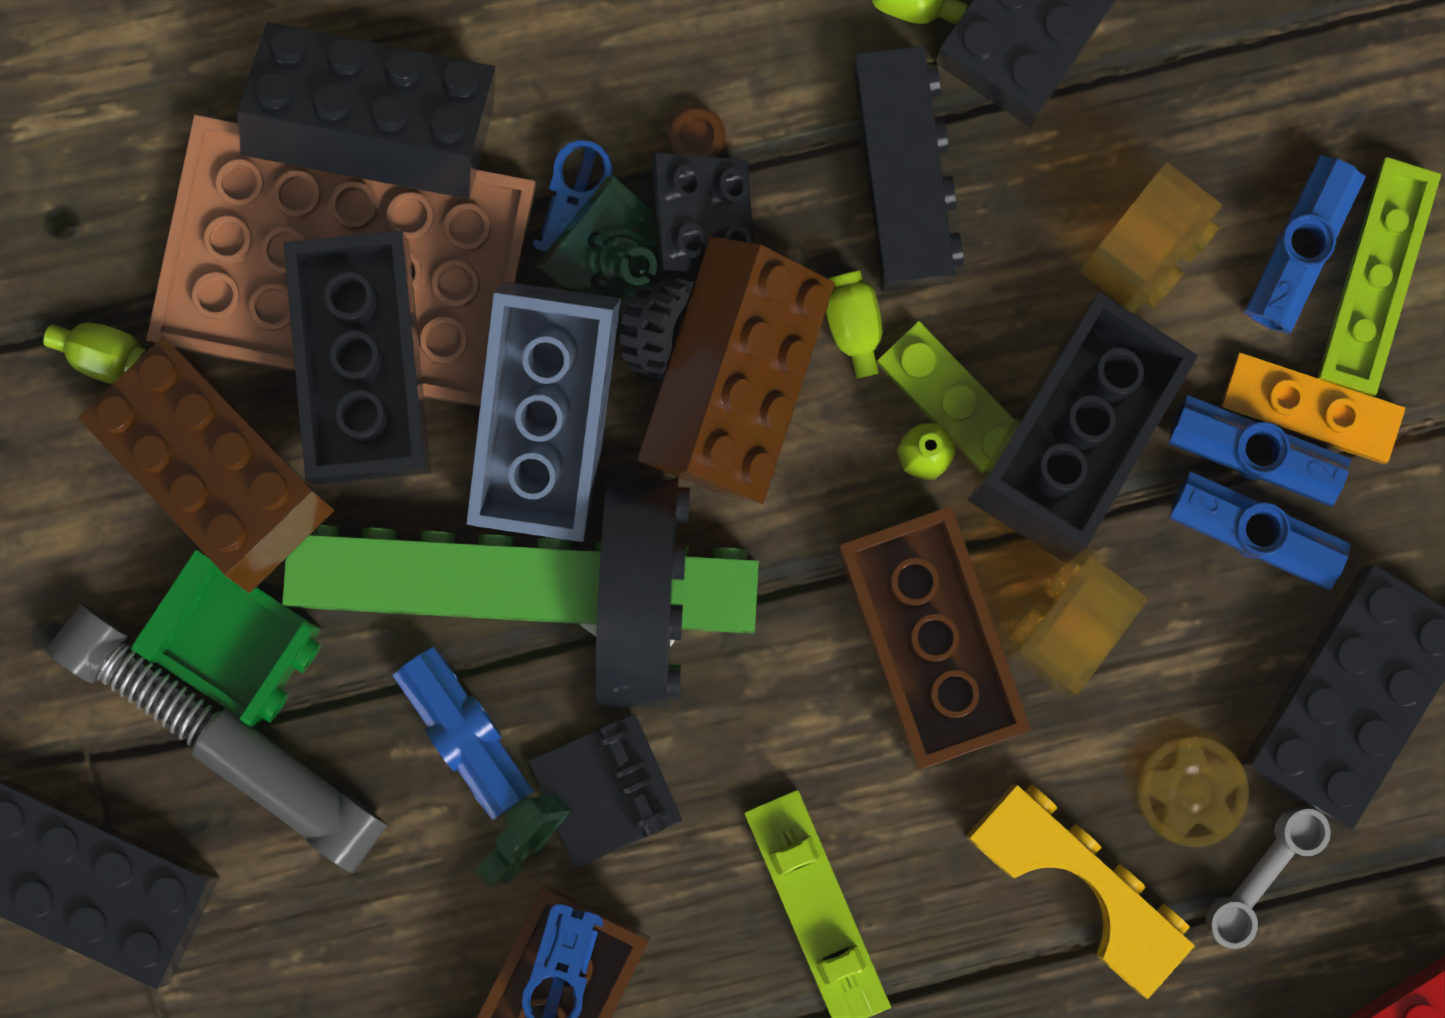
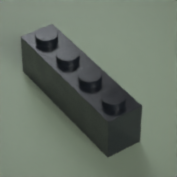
(905, 168)

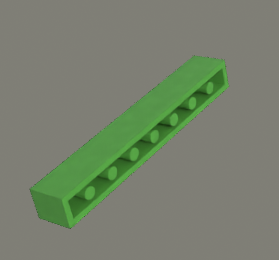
(498, 579)

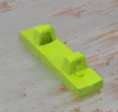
(817, 908)

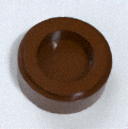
(697, 133)

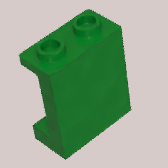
(228, 641)

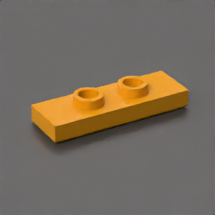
(1312, 408)

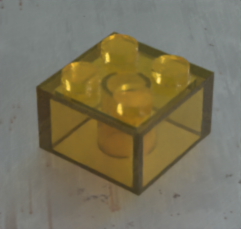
(1158, 230)
(1076, 626)

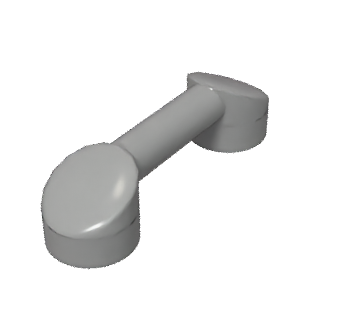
(1296, 831)

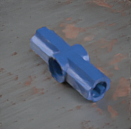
(1319, 213)
(1293, 464)
(1293, 546)
(463, 733)

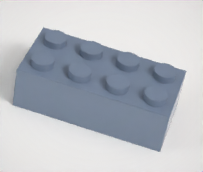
(543, 411)

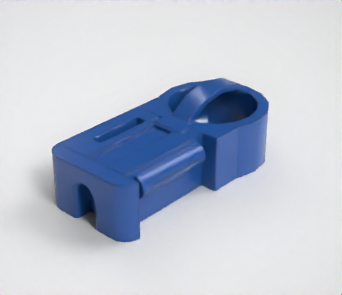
(567, 201)
(563, 956)

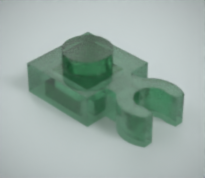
(527, 830)

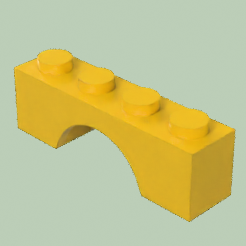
(1136, 939)

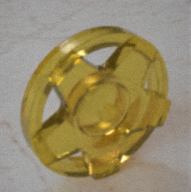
(1193, 791)

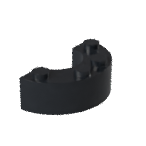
(636, 591)

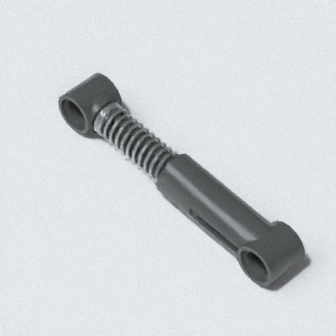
(230, 748)

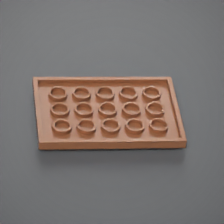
(226, 260)

